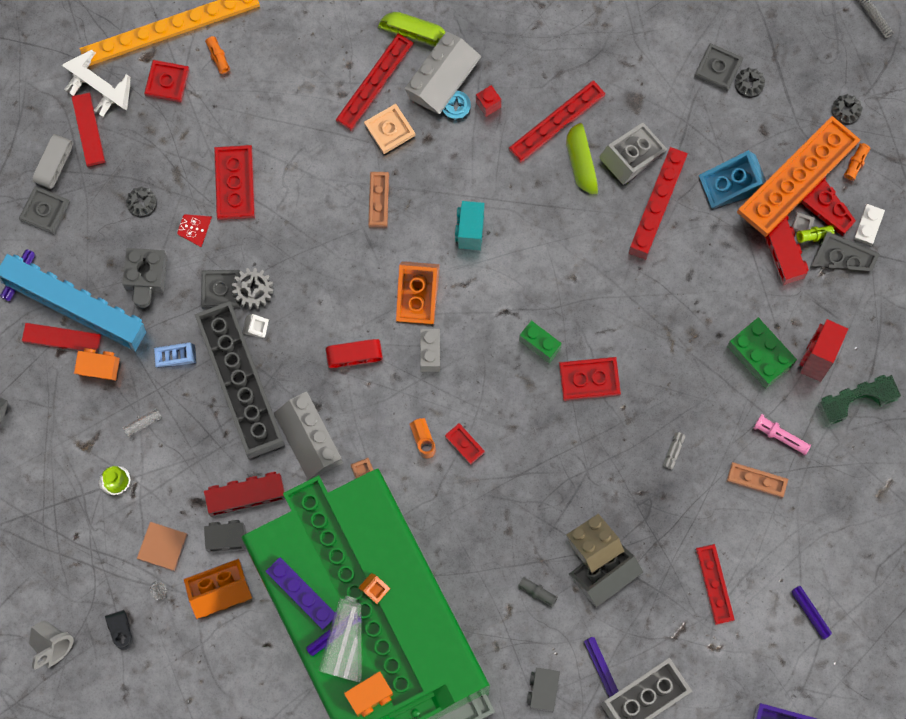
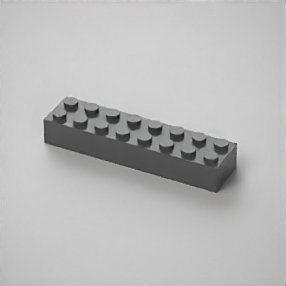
(239, 380)

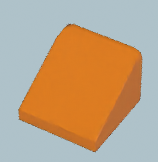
(374, 588)

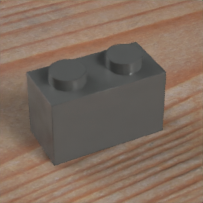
(224, 536)
(544, 689)

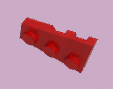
(829, 208)

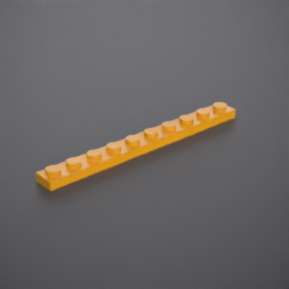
(167, 28)

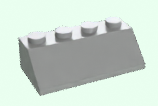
(442, 73)
(308, 436)

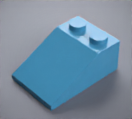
(733, 180)

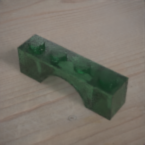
(881, 391)

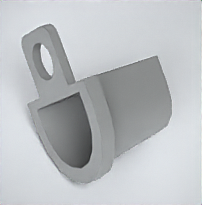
(49, 644)

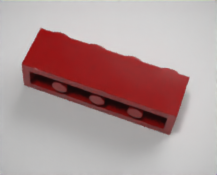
(786, 253)
(244, 494)

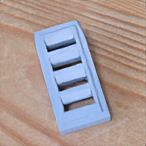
(184, 347)

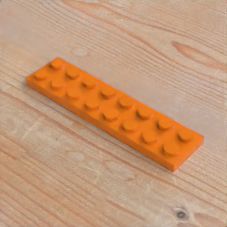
(798, 176)

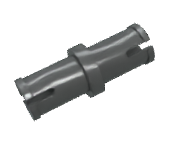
(537, 592)

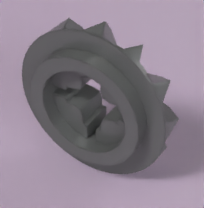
(744, 87)
(846, 116)
(149, 202)

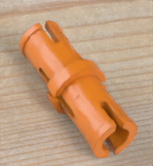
(217, 54)
(857, 162)

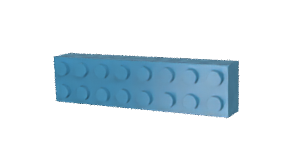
(71, 302)

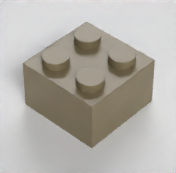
(595, 543)

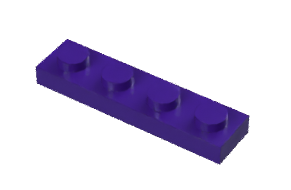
(301, 593)

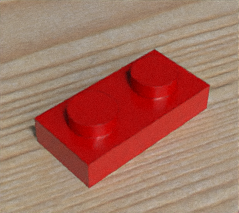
(464, 444)

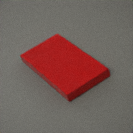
(234, 182)

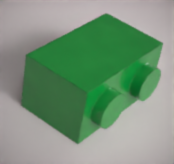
(540, 341)

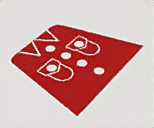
(194, 228)

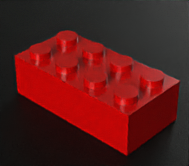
(822, 350)

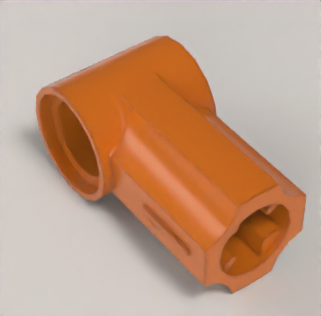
(422, 437)

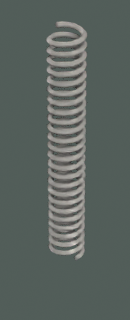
(877, 15)

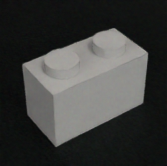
(430, 350)

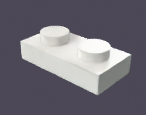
(869, 225)

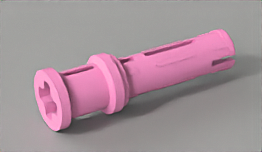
(763, 424)

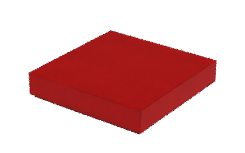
(166, 81)

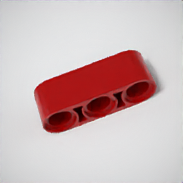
(353, 353)

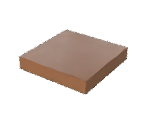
(162, 546)

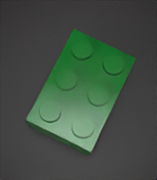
(761, 353)

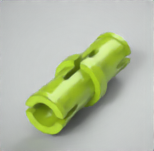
(813, 234)

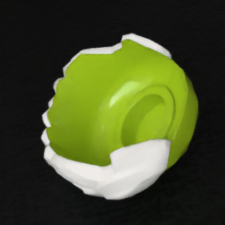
(114, 480)

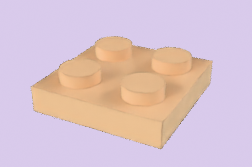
(389, 128)

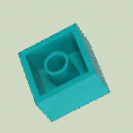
(470, 228)

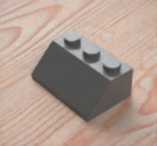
(608, 578)

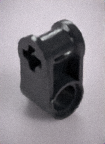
(119, 626)

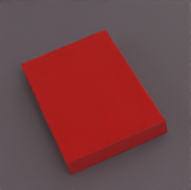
(589, 378)

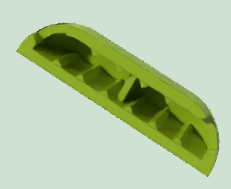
(412, 28)
(581, 159)

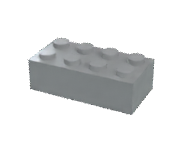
(648, 694)

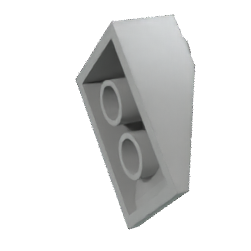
(632, 153)

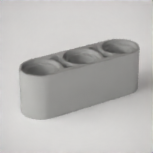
(52, 161)

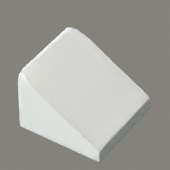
(255, 326)

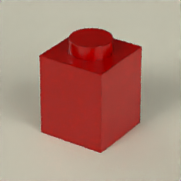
(488, 100)

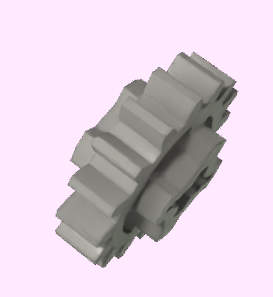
(260, 289)

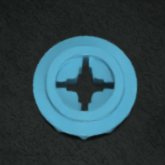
(462, 100)

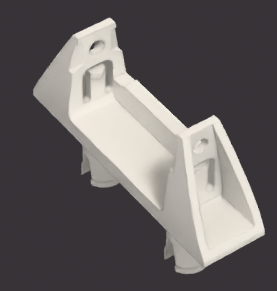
(81, 74)

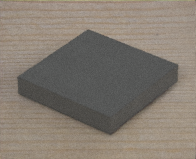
(718, 67)
(44, 210)
(217, 288)

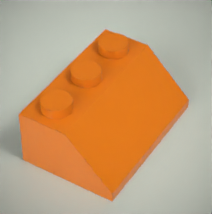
(217, 588)

